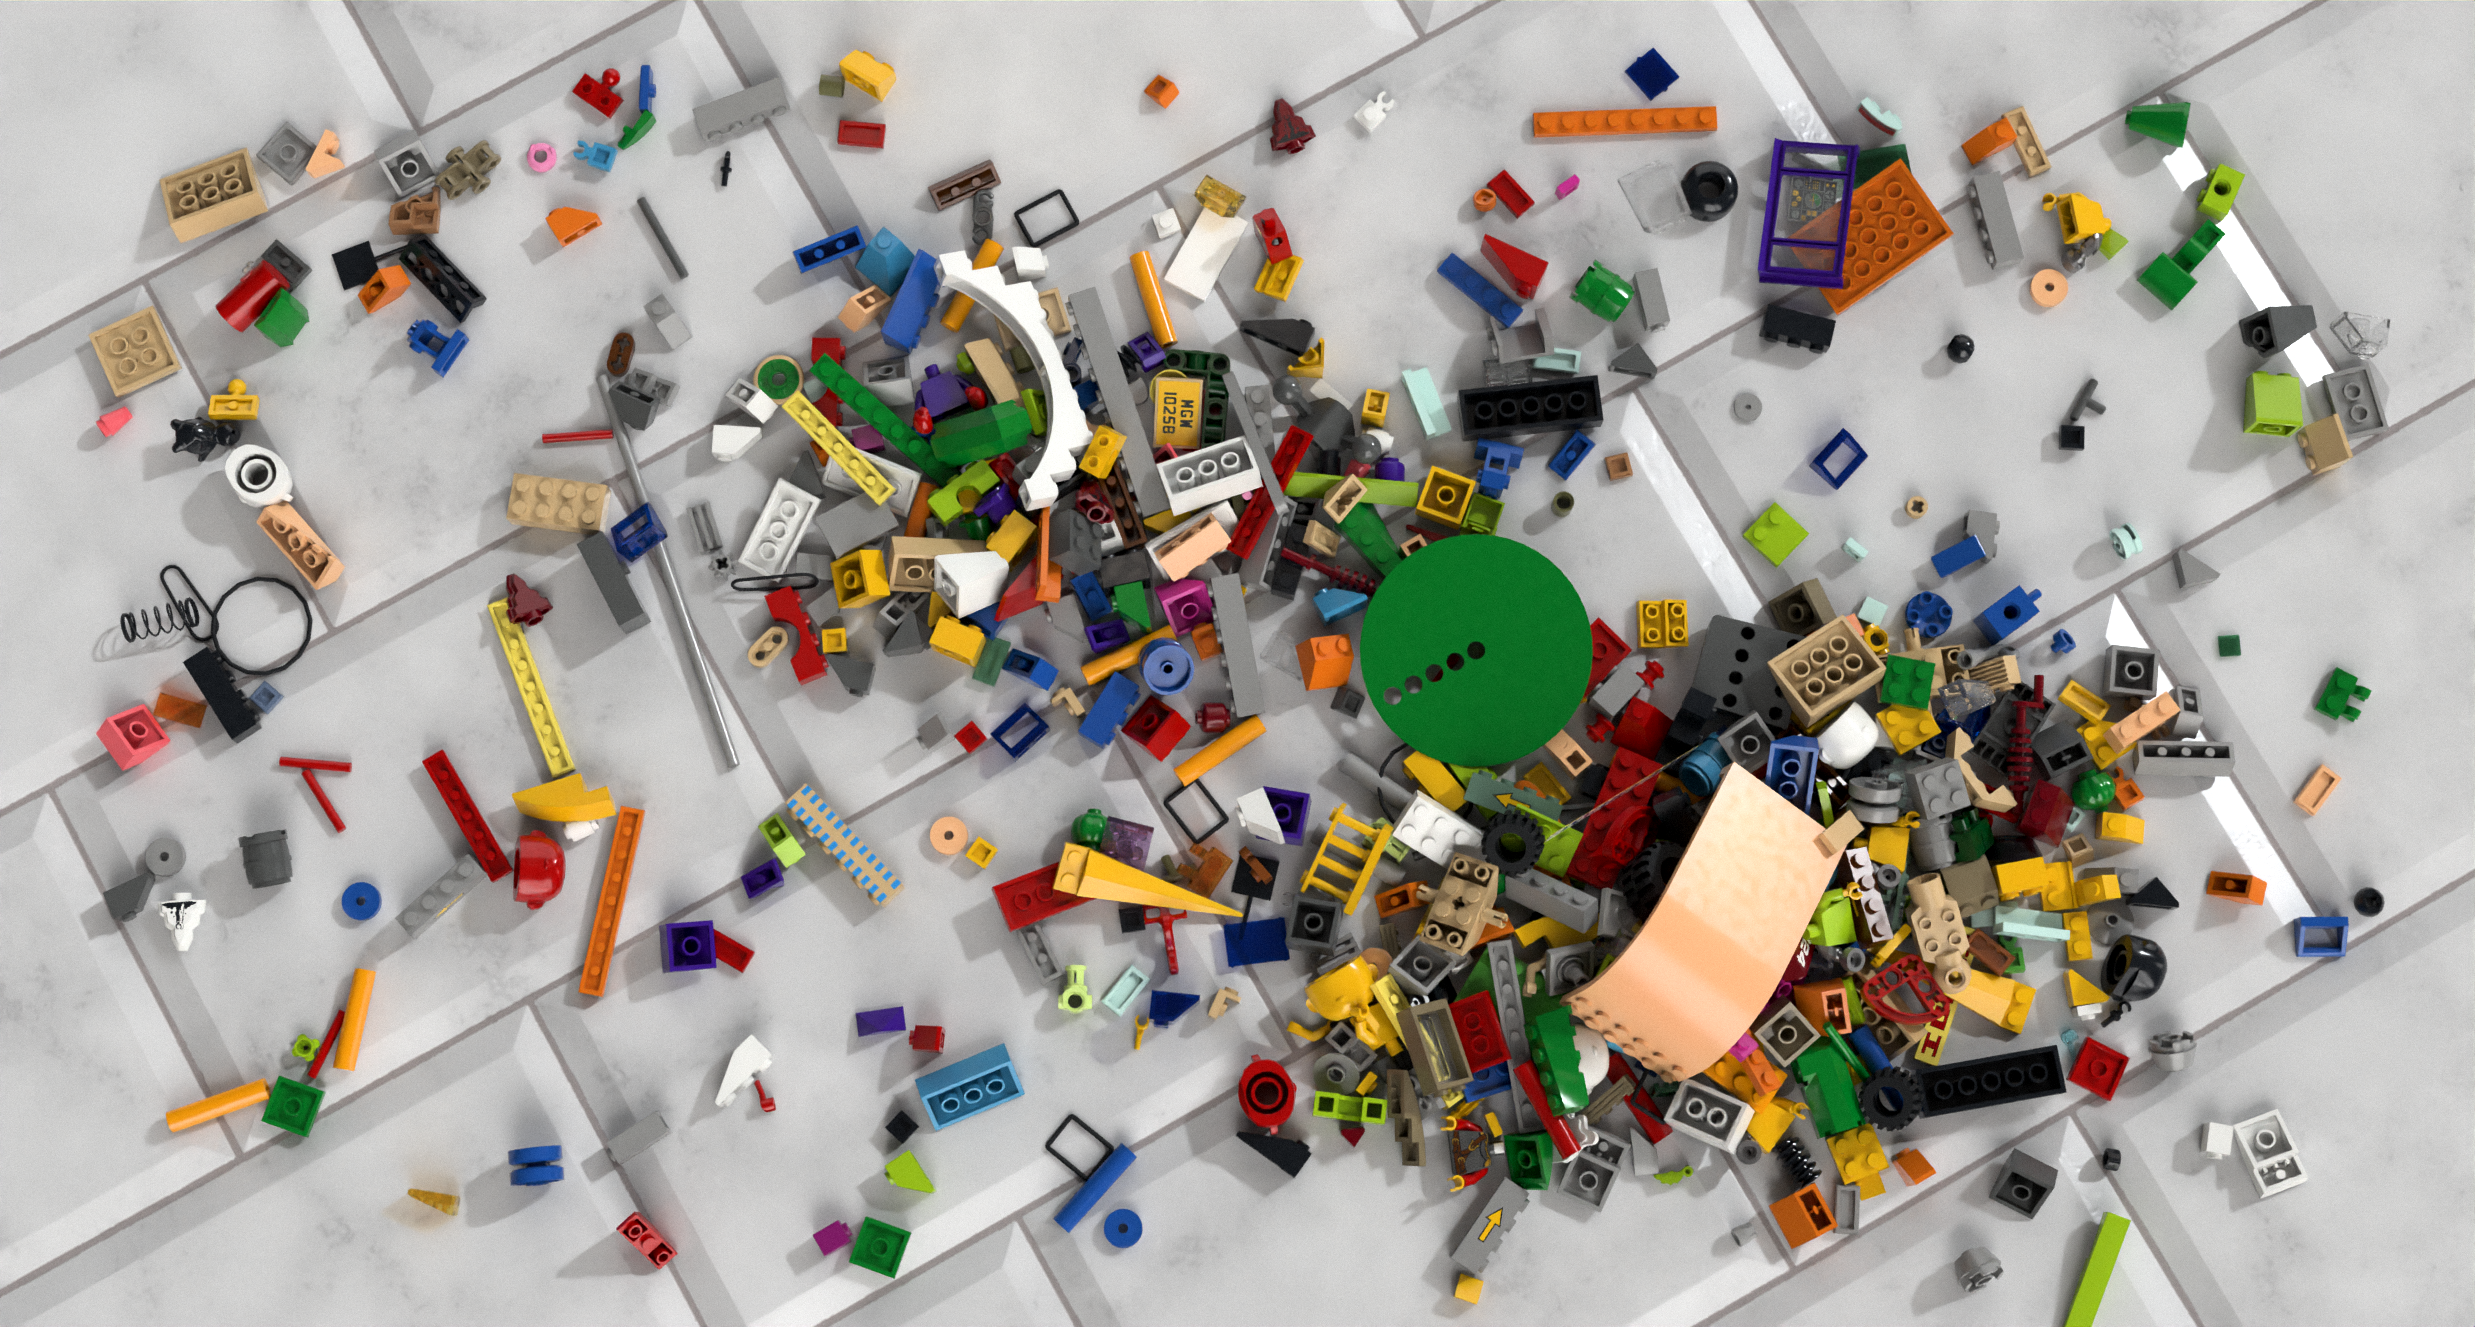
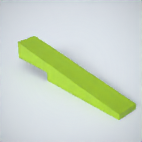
(2097, 1270)

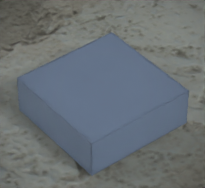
(266, 697)

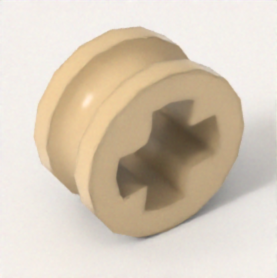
(1917, 499)

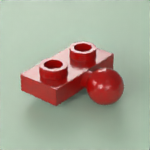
(598, 94)

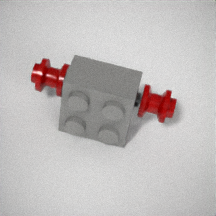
(1616, 693)

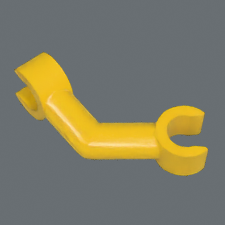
(1307, 1034)

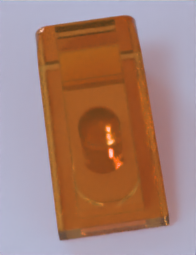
(179, 710)

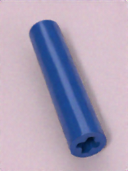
(1875, 1059)
(1095, 1187)

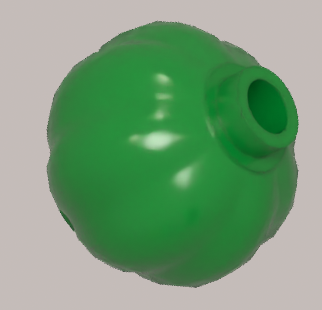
(2093, 791)
(1089, 829)

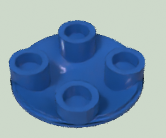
(1929, 614)

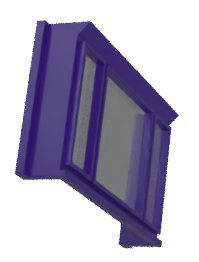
(1807, 214)

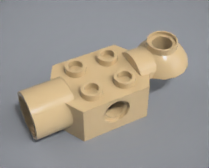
(1938, 931)

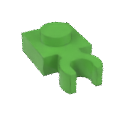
(2018, 964)

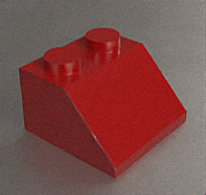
(1156, 728)

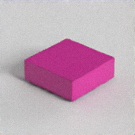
(1567, 187)

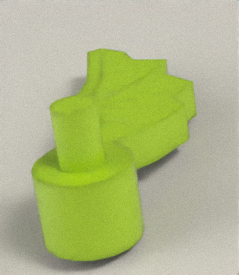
(1674, 1177)

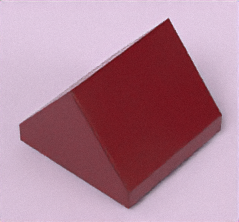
(1352, 1135)

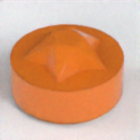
(1484, 200)

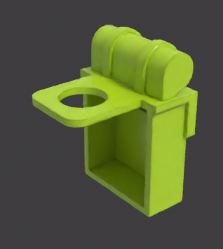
(1482, 516)

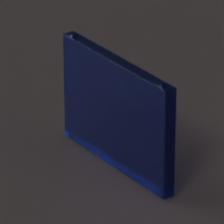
(1256, 942)

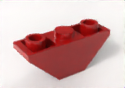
(647, 1239)

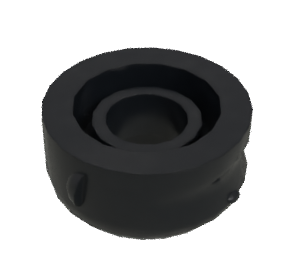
(1706, 208)

